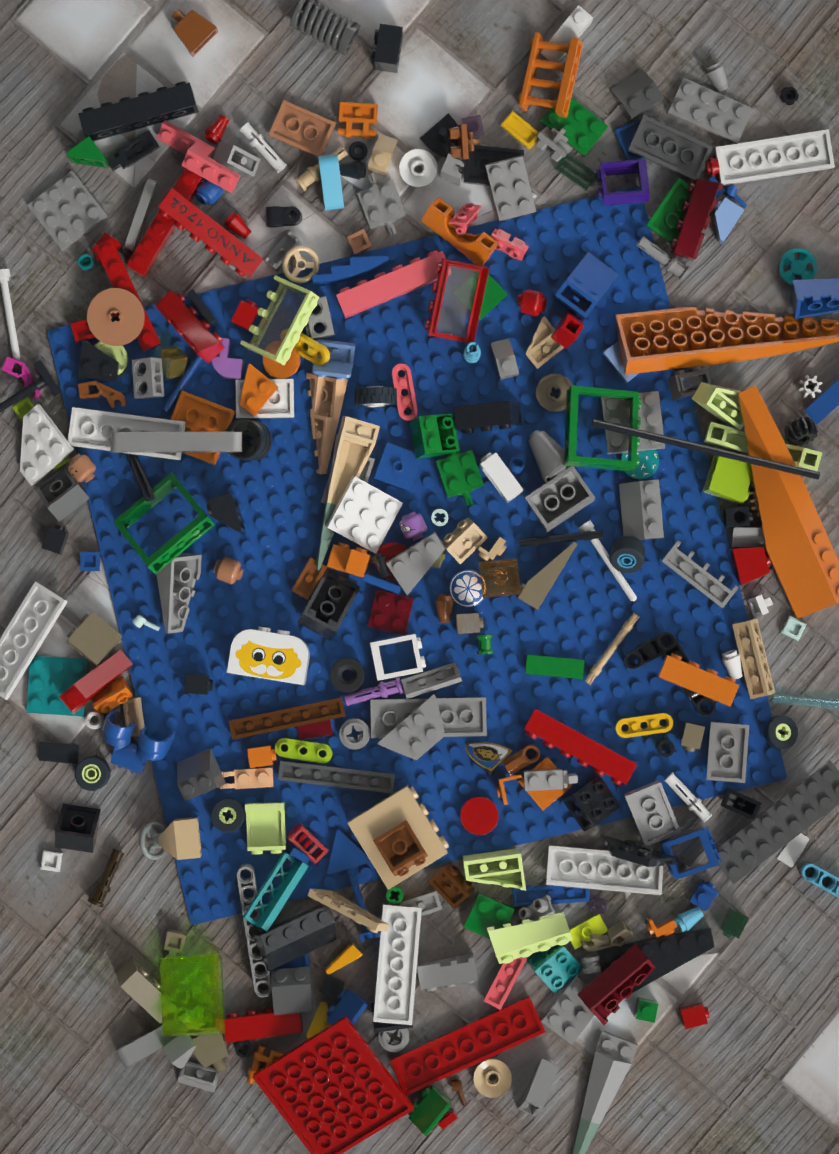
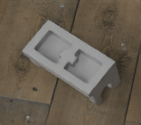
(450, 171)
(277, 253)

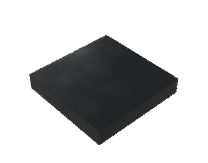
(202, 308)

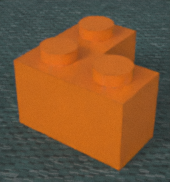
(349, 561)

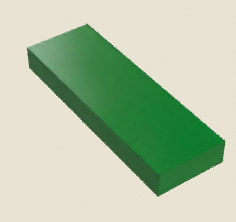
(554, 666)

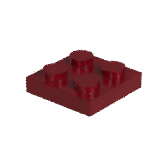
(390, 612)

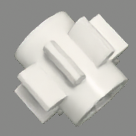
(812, 382)

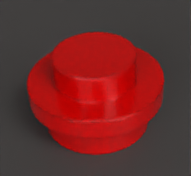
(712, 166)

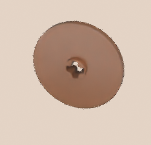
(100, 316)

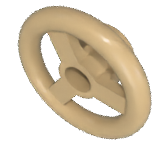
(294, 263)

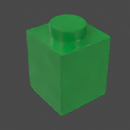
(646, 1009)

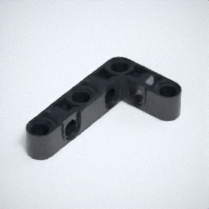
(652, 649)

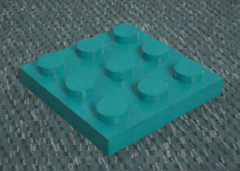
(51, 678)

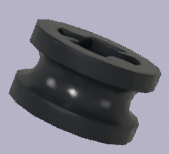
(671, 748)
(249, 1050)

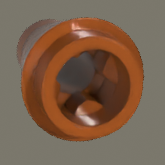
(444, 607)

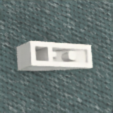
(572, 27)

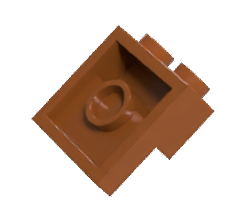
(401, 849)

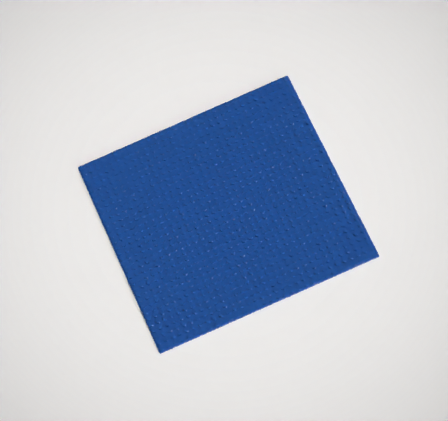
(284, 527)

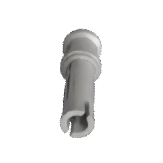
(670, 263)

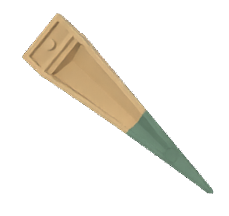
(350, 455)

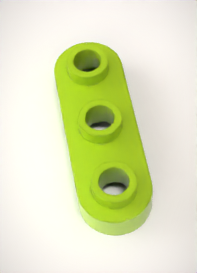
(312, 750)

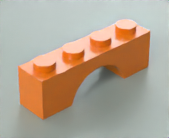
(475, 247)

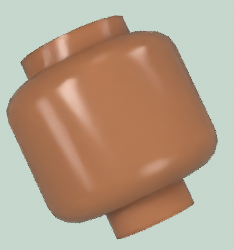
(81, 468)
(228, 570)

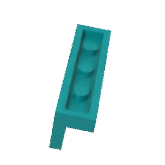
(281, 893)

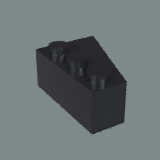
(487, 416)

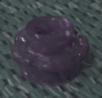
(598, 901)

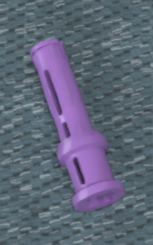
(384, 692)

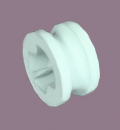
(440, 511)

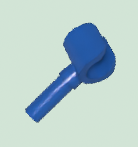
(731, 193)

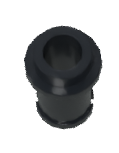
(381, 565)

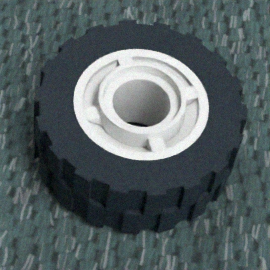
(375, 396)

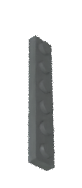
(336, 777)

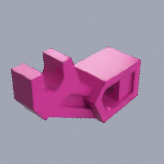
(26, 375)

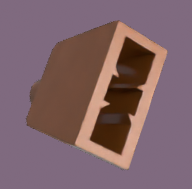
(193, 30)

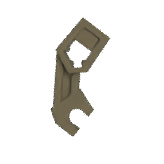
(616, 936)

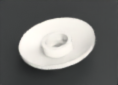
(416, 158)

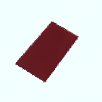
(315, 730)

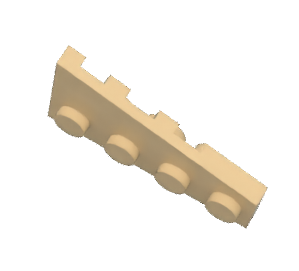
(349, 909)

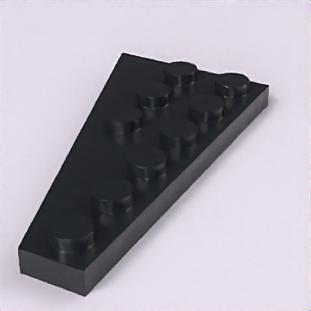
(664, 952)

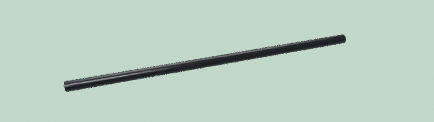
(705, 449)

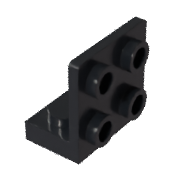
(591, 803)

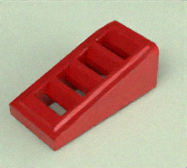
(293, 834)

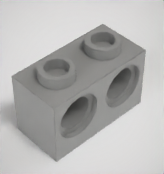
(322, 317)
(147, 378)

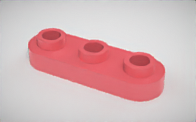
(404, 383)

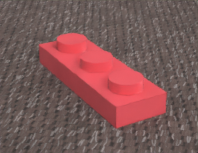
(504, 982)

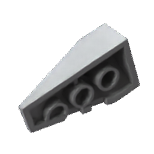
(176, 588)

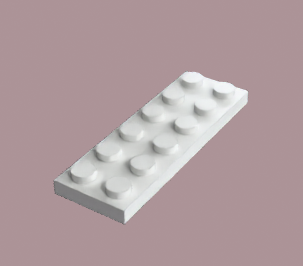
(775, 157)
(94, 428)
(27, 634)
(600, 871)
(397, 965)

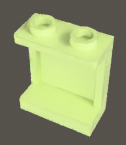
(265, 827)

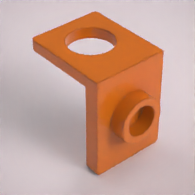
(501, 790)

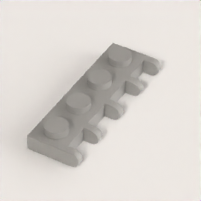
(698, 576)

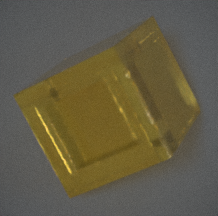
(173, 362)

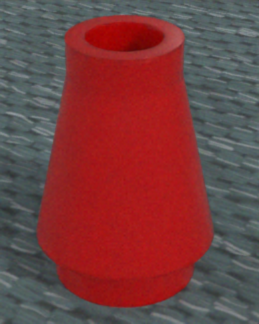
(216, 130)
(237, 225)

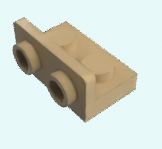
(464, 540)

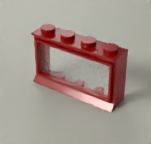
(456, 300)

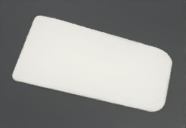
(793, 850)

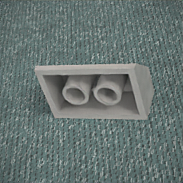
(560, 498)
(641, 509)

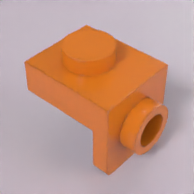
(665, 928)

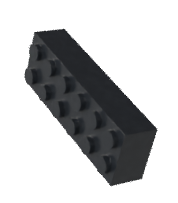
(138, 112)

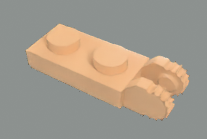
(250, 778)

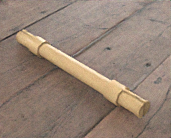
(626, 628)

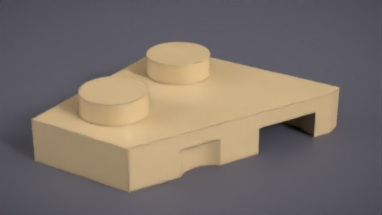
(542, 345)

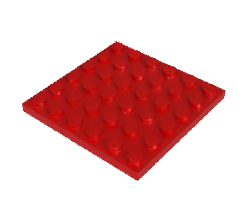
(333, 1090)

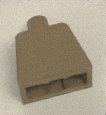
(211, 1050)

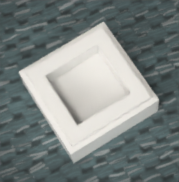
(51, 860)

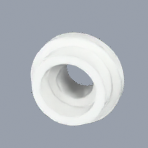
(90, 724)

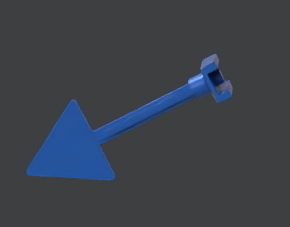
(346, 856)

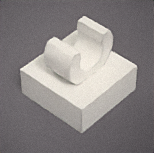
(759, 605)

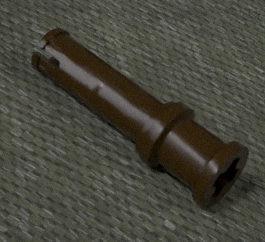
(102, 887)

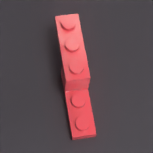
(198, 156)

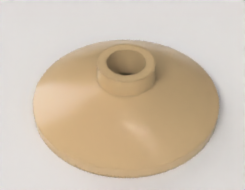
(493, 1088)

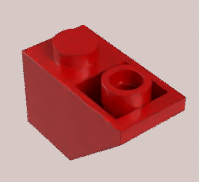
(568, 329)

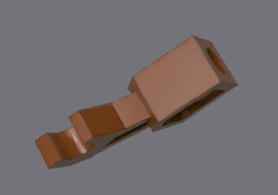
(111, 394)

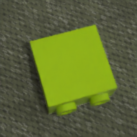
(729, 479)

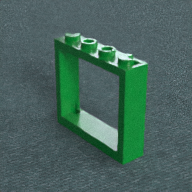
(570, 457)
(176, 544)

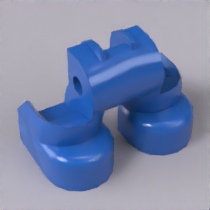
(129, 755)

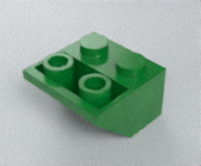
(434, 435)

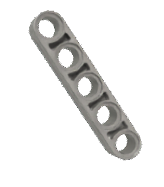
(143, 1046)

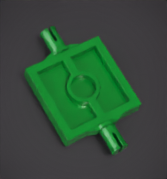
(460, 475)

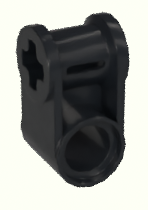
(279, 216)

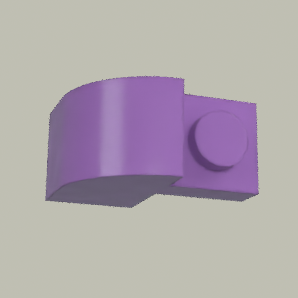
(228, 367)

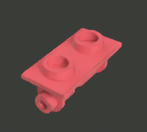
(465, 217)
(515, 249)

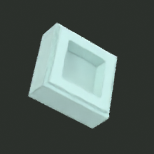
(793, 628)

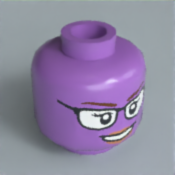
(413, 526)

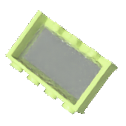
(282, 321)

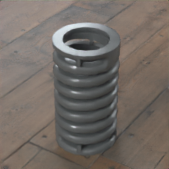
(300, 22)

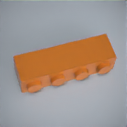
(697, 680)

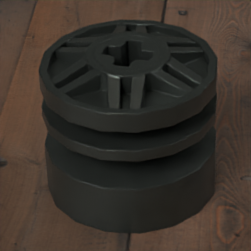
(259, 446)

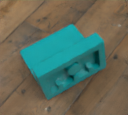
(555, 966)

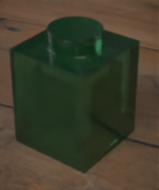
(733, 924)

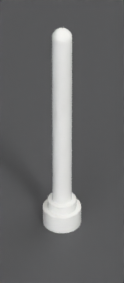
(4, 278)
(588, 526)

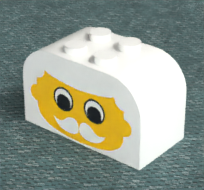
(269, 656)

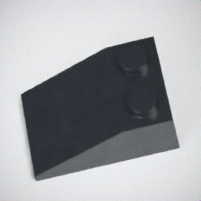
(329, 604)

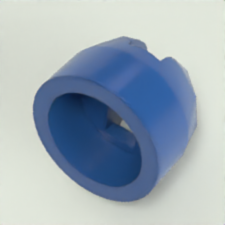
(516, 461)

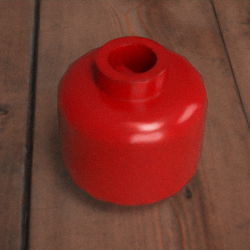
(531, 302)

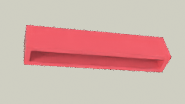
(390, 285)

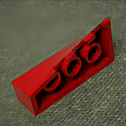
(188, 325)

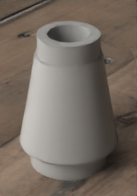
(717, 76)

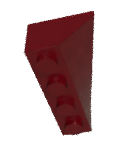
(694, 218)
(616, 983)

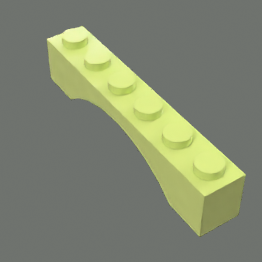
(736, 440)

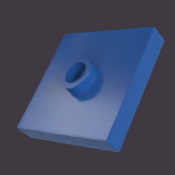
(397, 467)

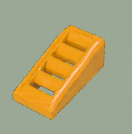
(348, 955)

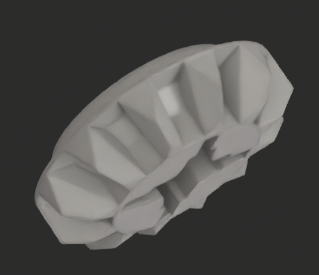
(346, 729)
(395, 1045)

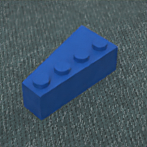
(814, 297)

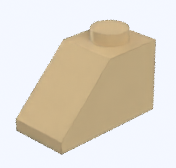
(382, 155)

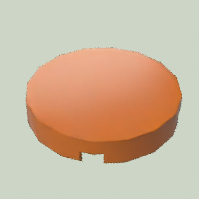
(280, 371)

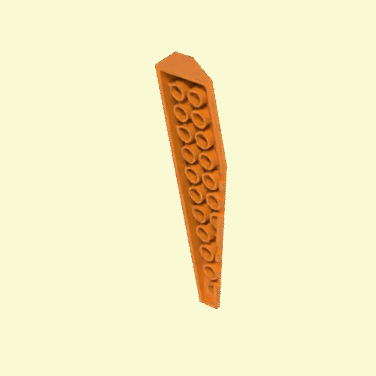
(703, 338)

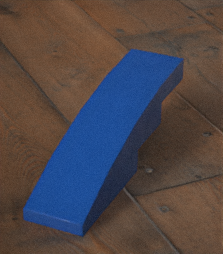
(357, 267)
(824, 403)

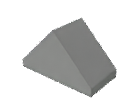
(179, 1050)

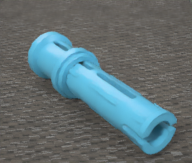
(472, 357)

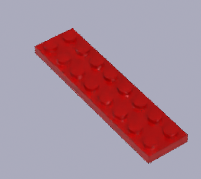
(467, 1046)

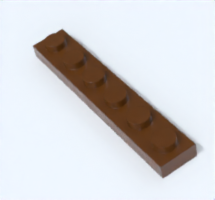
(287, 718)

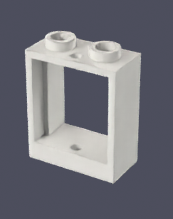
(500, 477)
(378, 661)

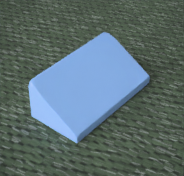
(613, 356)

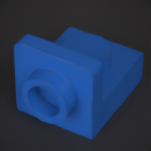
(704, 895)

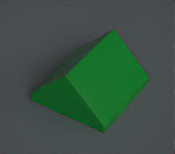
(87, 154)

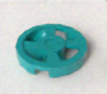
(797, 267)

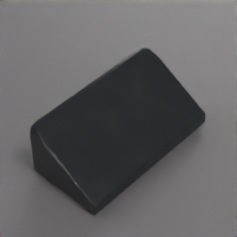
(58, 752)

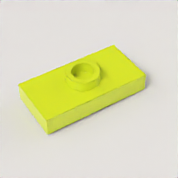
(582, 931)

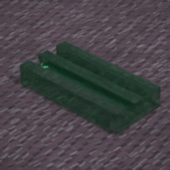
(571, 177)

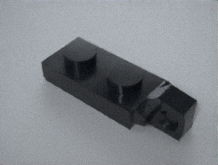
(134, 151)

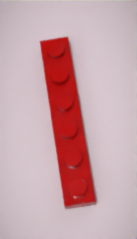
(120, 279)

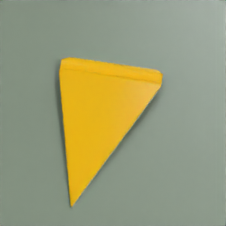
(319, 1021)

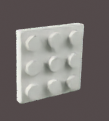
(364, 514)

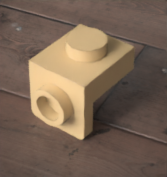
(498, 548)

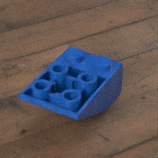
(586, 286)

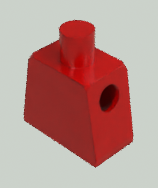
(750, 563)

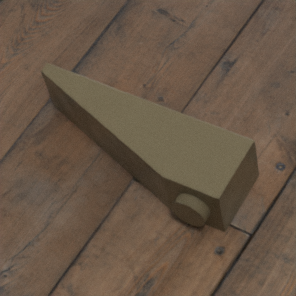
(539, 585)
(468, 623)

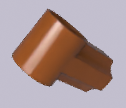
(520, 760)

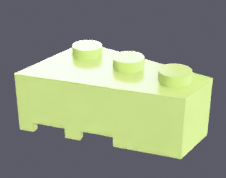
(496, 868)

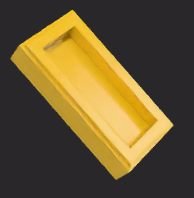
(520, 130)

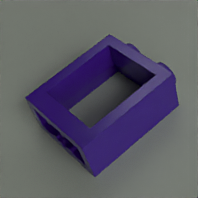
(621, 168)

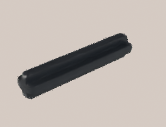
(141, 477)

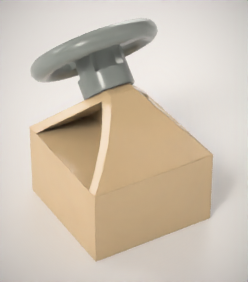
(179, 839)

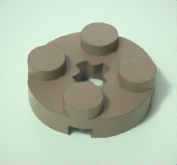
(544, 388)

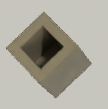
(691, 736)

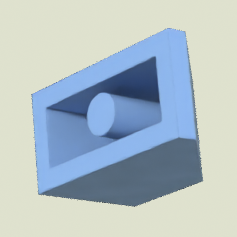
(725, 218)

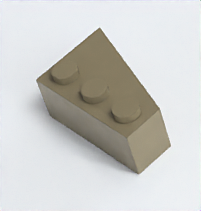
(141, 988)

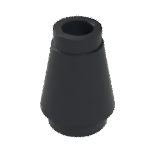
(353, 169)

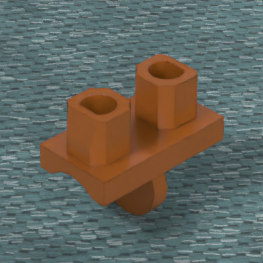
(464, 142)

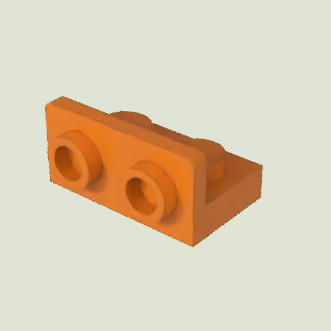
(112, 696)

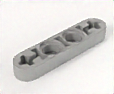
(141, 214)

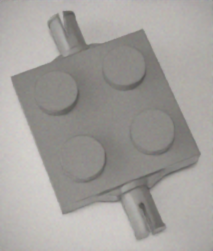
(381, 204)

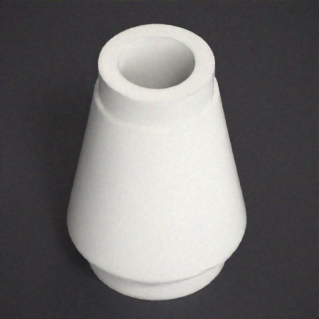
(732, 663)

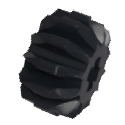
(801, 431)

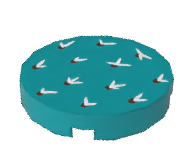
(647, 464)

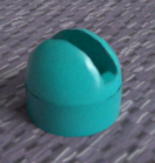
(85, 259)

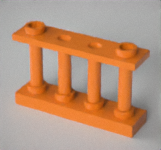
(564, 86)

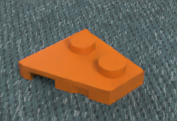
(256, 390)

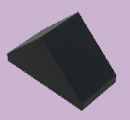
(741, 804)

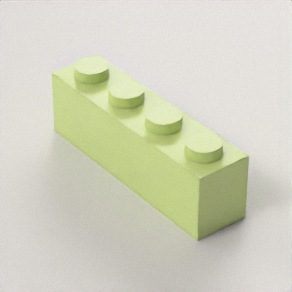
(529, 937)

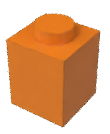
(261, 756)

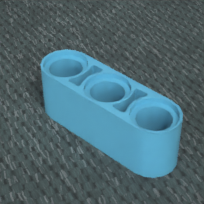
(331, 182)
(816, 878)

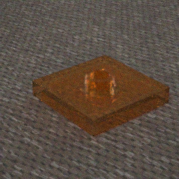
(499, 578)

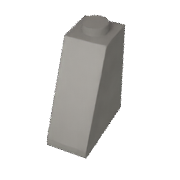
(539, 1087)

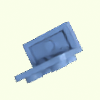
(340, 360)

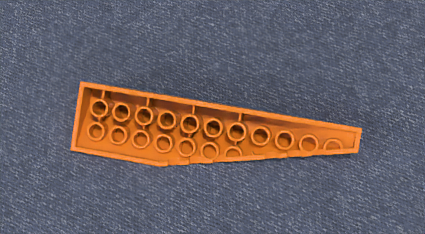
(788, 516)

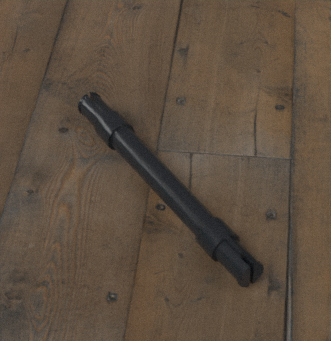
(585, 535)

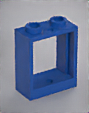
(708, 845)

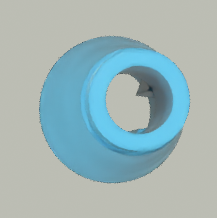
(688, 919)

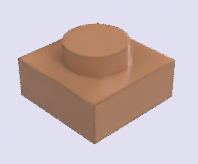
(359, 242)

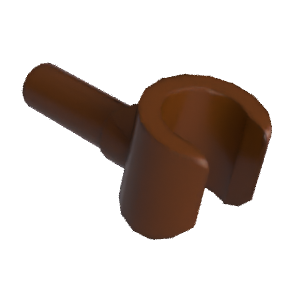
(457, 1086)

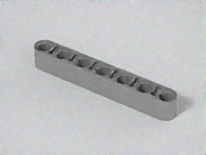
(175, 442)
(255, 958)

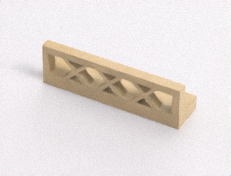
(753, 658)

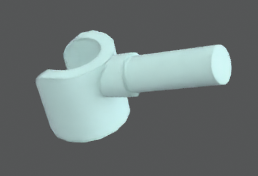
(140, 620)

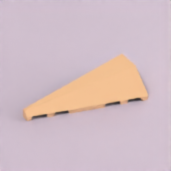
(327, 401)

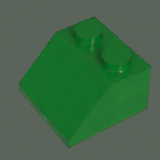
(487, 913)
(429, 1109)

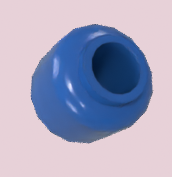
(208, 192)

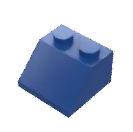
(350, 1005)

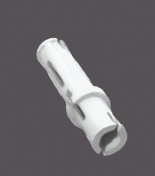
(267, 152)
(703, 813)

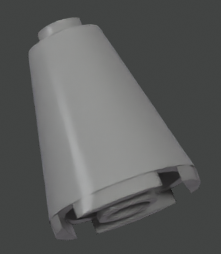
(548, 455)

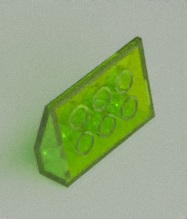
(192, 995)

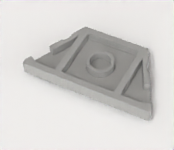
(416, 732)

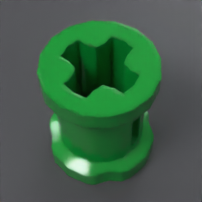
(484, 644)
(393, 900)

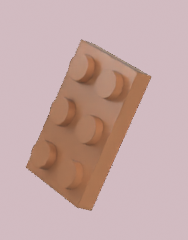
(302, 129)

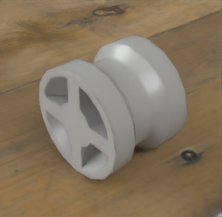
(590, 964)

